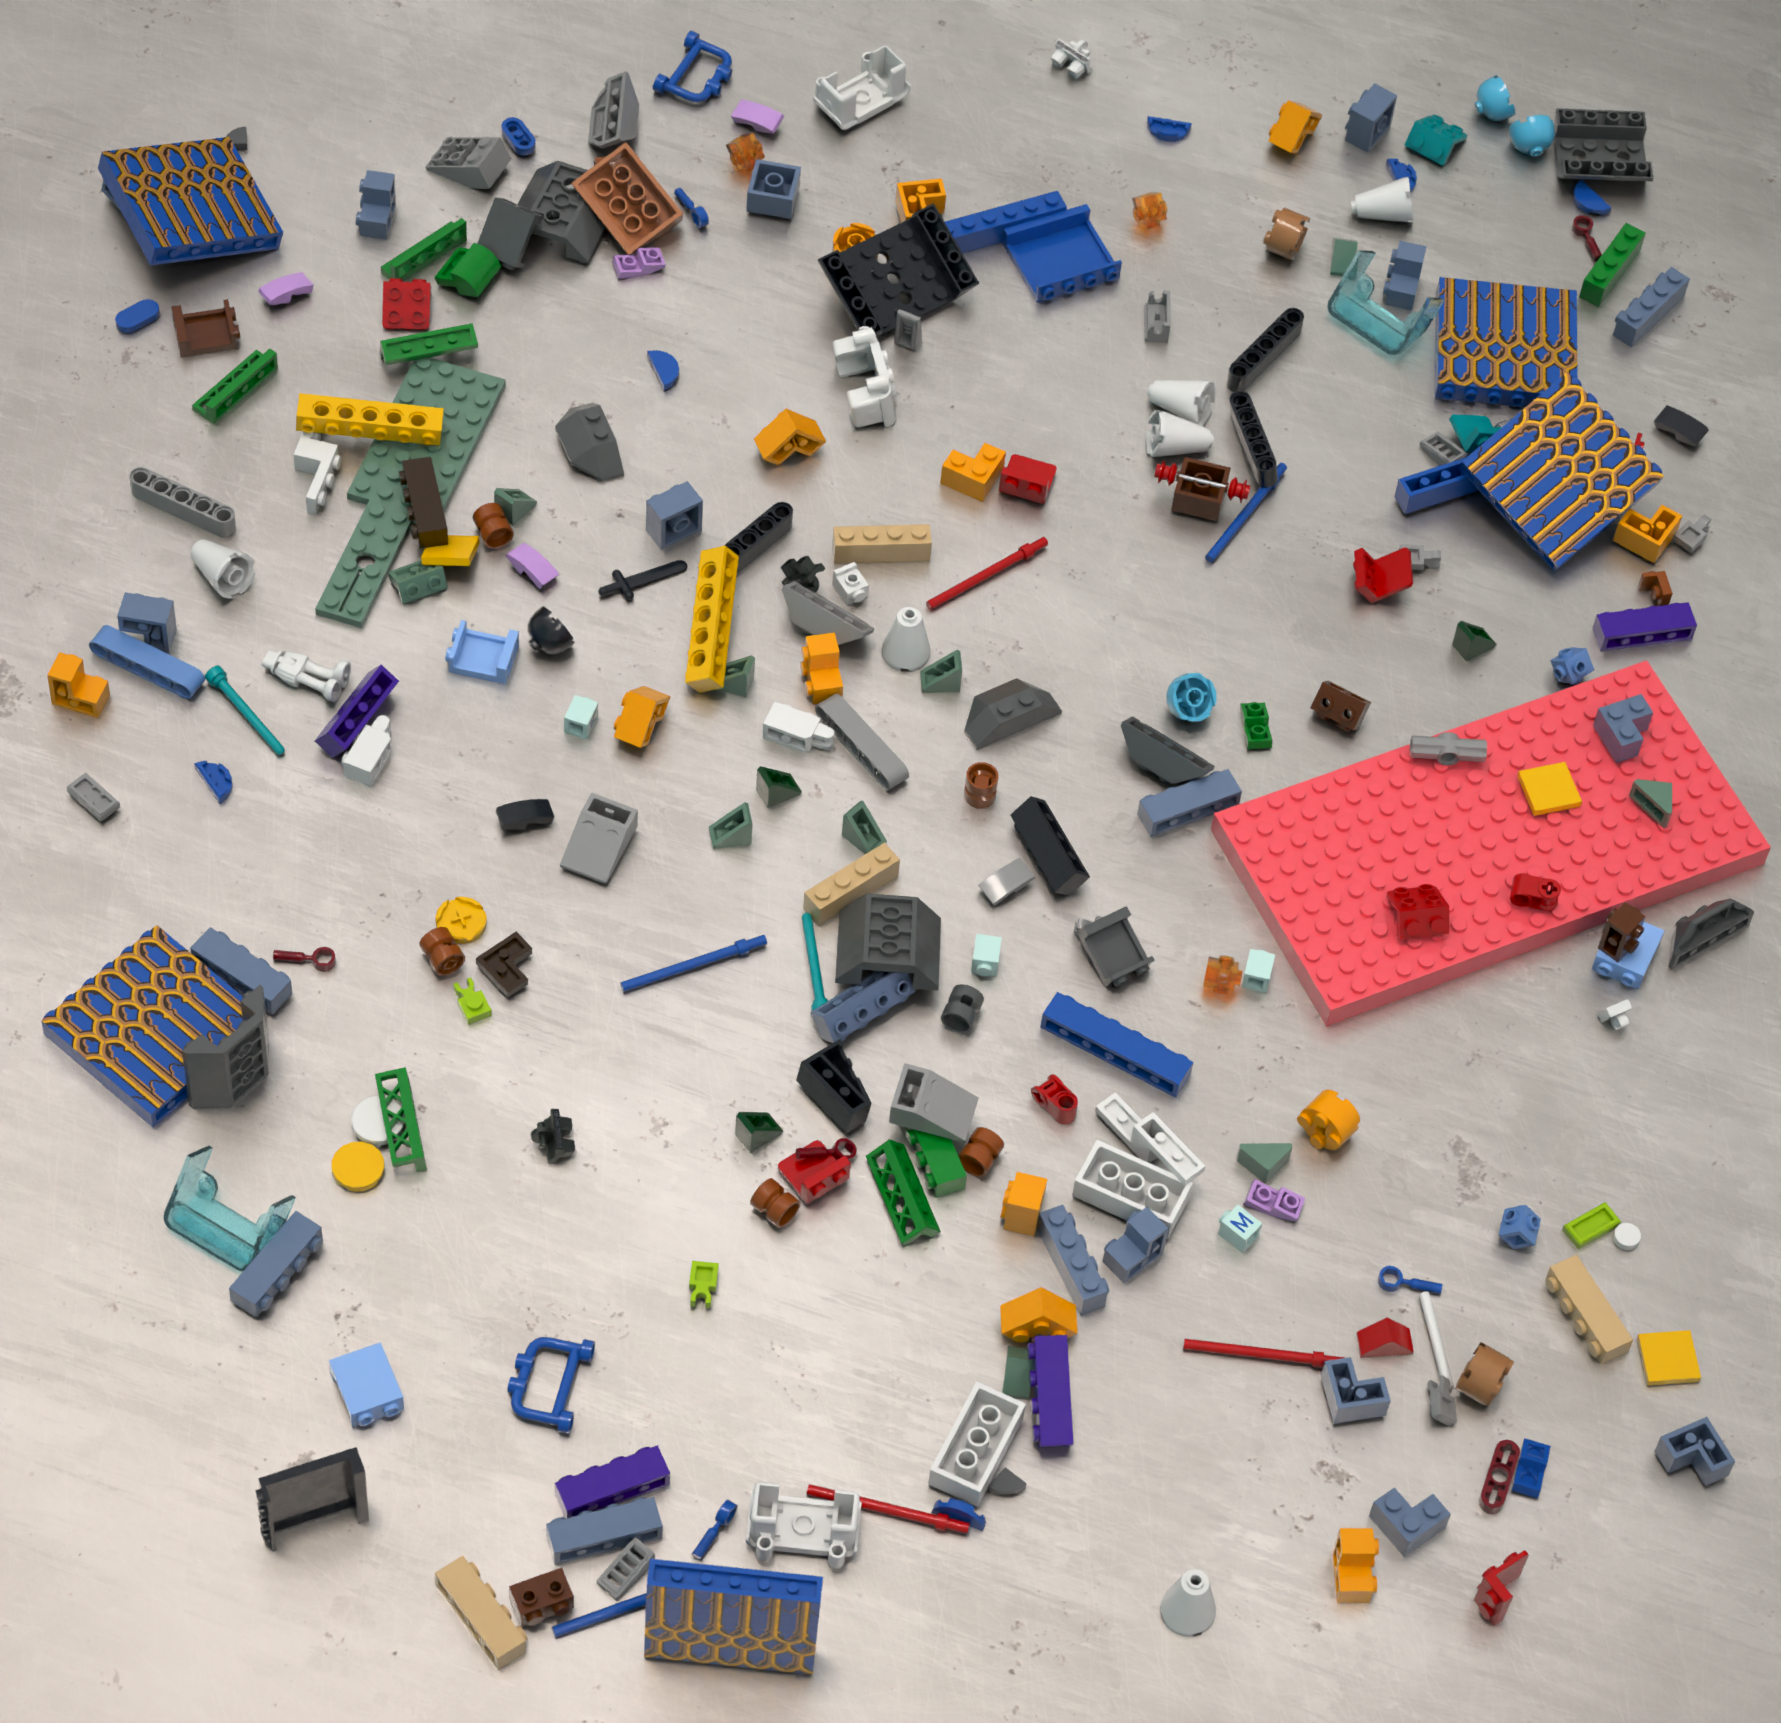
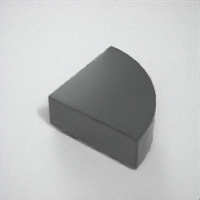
(239, 137)
(1006, 1483)

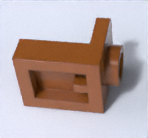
(1659, 586)

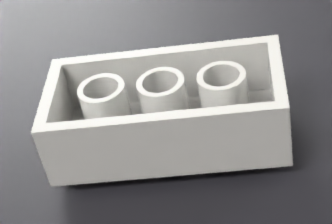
(1128, 1184)
(976, 1444)

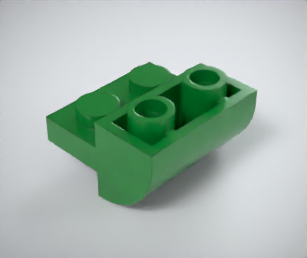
(469, 270)

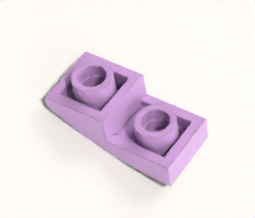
(759, 116)
(644, 262)
(282, 289)
(528, 560)
(1274, 1202)

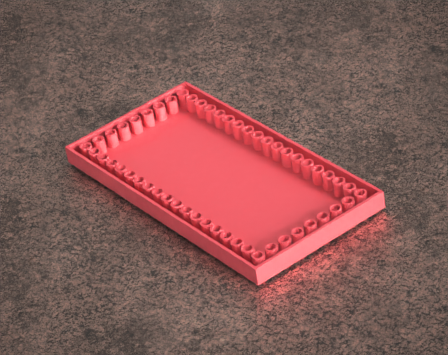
(1337, 843)

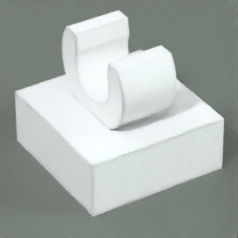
(1616, 1014)

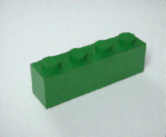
(1612, 265)
(939, 1161)

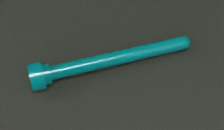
(218, 678)
(813, 962)

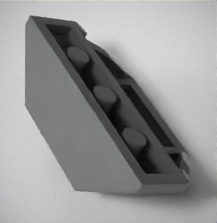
(590, 442)
(1008, 711)
(1161, 754)
(1707, 928)

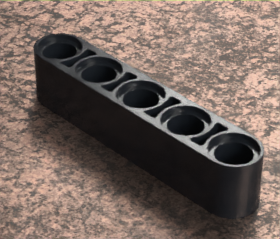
(1265, 350)
(1253, 439)
(761, 533)

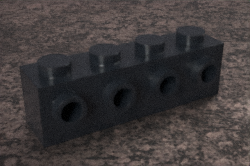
(1049, 846)

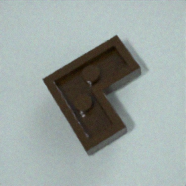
(501, 961)

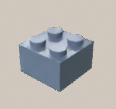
(1370, 117)
(773, 188)
(674, 515)

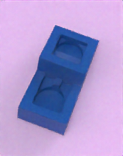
(1531, 1468)

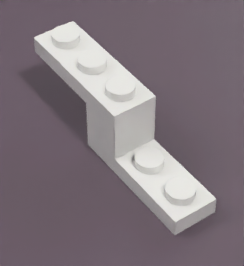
(319, 459)
(1150, 1138)

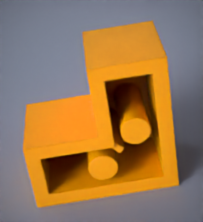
(1293, 126)
(919, 194)
(788, 434)
(973, 475)
(1646, 535)
(821, 667)
(74, 688)
(640, 713)
(1023, 1203)
(1038, 1314)
(1352, 1564)

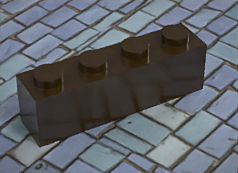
(424, 502)

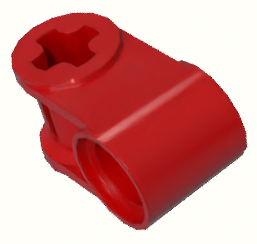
(1533, 892)
(1053, 1096)

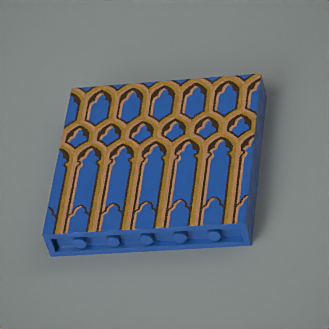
(190, 200)
(1502, 341)
(1561, 471)
(139, 1016)
(732, 1616)

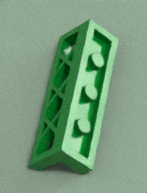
(426, 251)
(428, 344)
(236, 385)
(410, 1120)
(910, 1188)

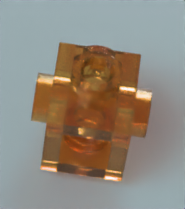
(745, 151)
(1149, 209)
(1220, 983)

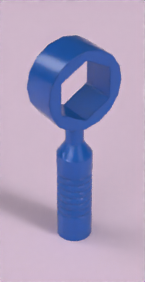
(698, 214)
(1413, 1283)
(723, 1518)

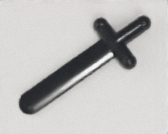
(625, 584)

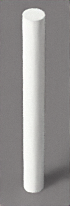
(1435, 1337)

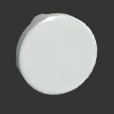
(369, 1123)

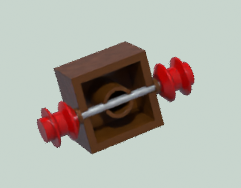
(1201, 487)

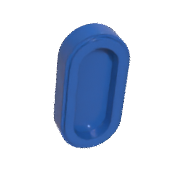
(137, 316)

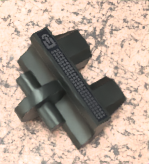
(802, 572)
(550, 1136)

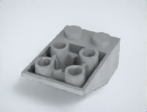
(470, 160)
(599, 838)
(932, 1104)

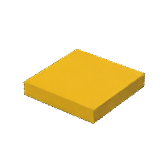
(457, 552)
(1549, 788)
(1668, 1357)

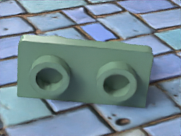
(418, 580)

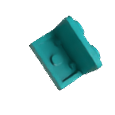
(1434, 138)
(1472, 430)

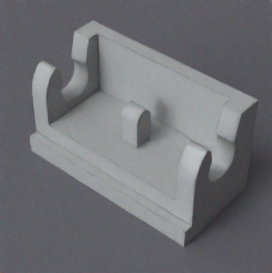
(1157, 318)

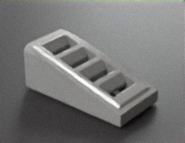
(908, 330)
(1435, 452)
(627, 1553)

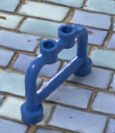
(712, 86)
(525, 1364)

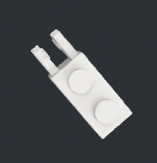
(796, 729)
(369, 752)

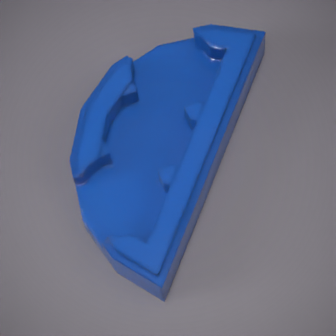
(1168, 129)
(1400, 170)
(1589, 201)
(665, 367)
(216, 778)
(960, 1511)

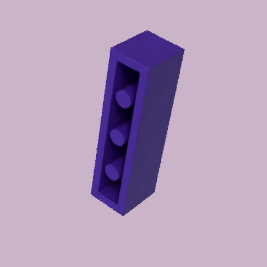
(1644, 626)
(356, 711)
(1052, 1391)
(613, 1482)

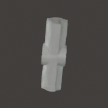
(1448, 748)

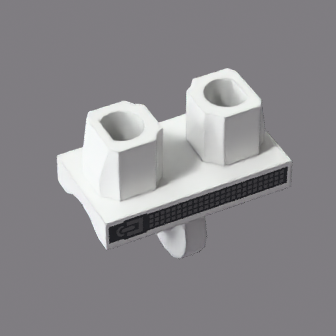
(1074, 53)

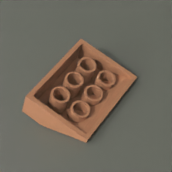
(628, 199)

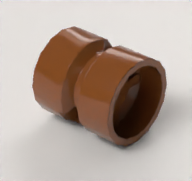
(493, 525)
(981, 785)
(442, 951)
(981, 1151)
(772, 1200)

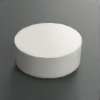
(1626, 1236)

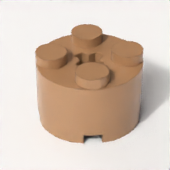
(1286, 233)
(1484, 1374)

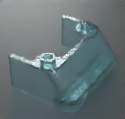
(1353, 308)
(213, 1226)

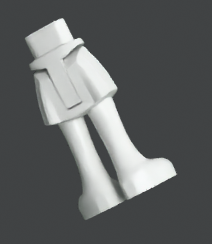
(294, 668)

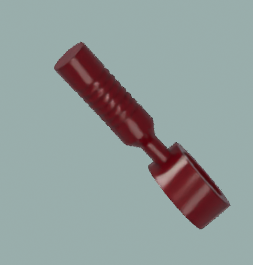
(1590, 241)
(300, 957)
(822, 1151)

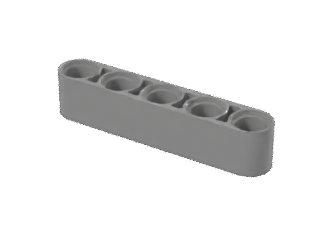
(182, 502)
(862, 742)

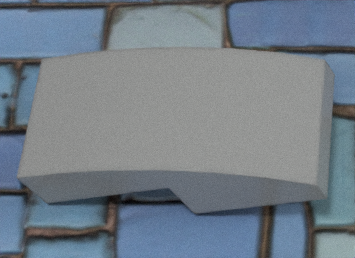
(1006, 880)

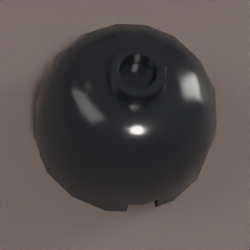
(548, 633)

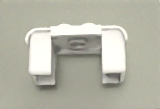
(867, 94)
(859, 355)
(803, 1524)

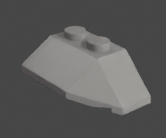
(614, 113)
(820, 616)

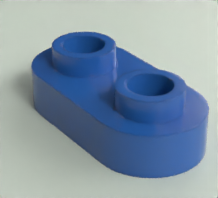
(518, 136)

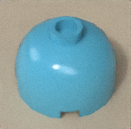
(1494, 100)
(1534, 135)
(1191, 697)

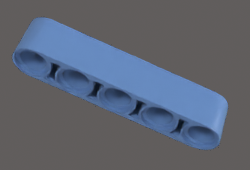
(147, 662)

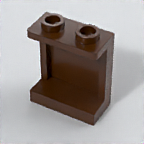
(205, 330)

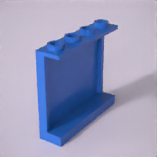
(1059, 253)

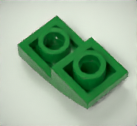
(1255, 725)

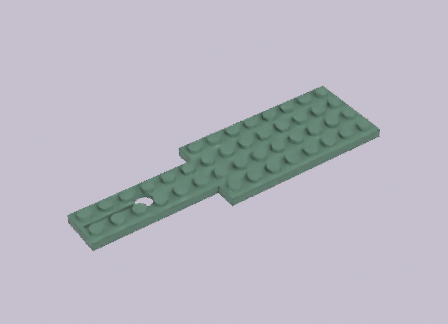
(384, 525)

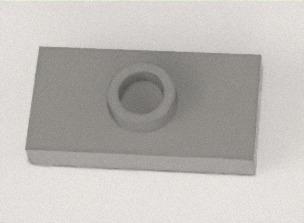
(93, 797)

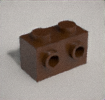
(1340, 705)
(1622, 932)
(541, 1597)

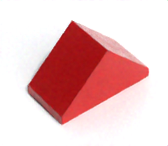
(1384, 1339)

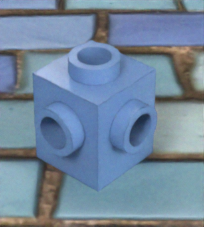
(1572, 665)
(1519, 1227)

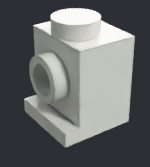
(850, 584)

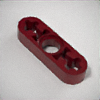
(1501, 1487)

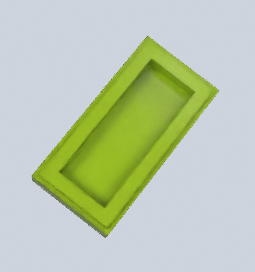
(1591, 1225)

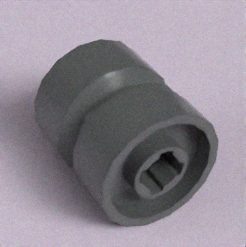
(962, 1008)

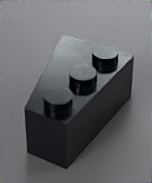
(834, 1086)

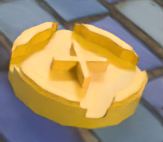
(463, 919)
(357, 1166)

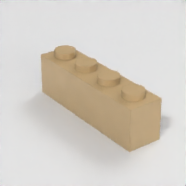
(881, 543)
(851, 883)
(1588, 1309)
(481, 1612)

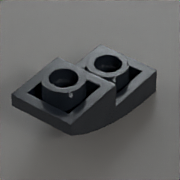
(1682, 425)
(520, 813)

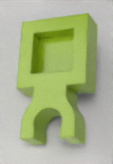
(472, 1003)
(702, 1280)

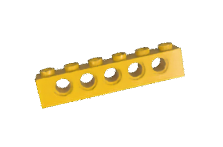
(369, 419)
(711, 619)

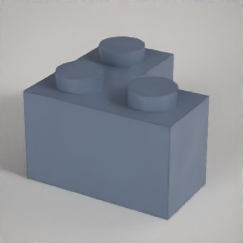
(377, 204)
(1404, 275)
(149, 617)
(1621, 726)
(1138, 1246)
(1352, 1398)
(1698, 1446)
(1408, 1526)

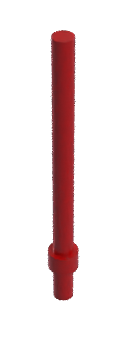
(1024, 552)
(1316, 1359)
(940, 1521)

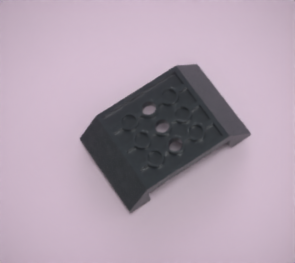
(918, 254)

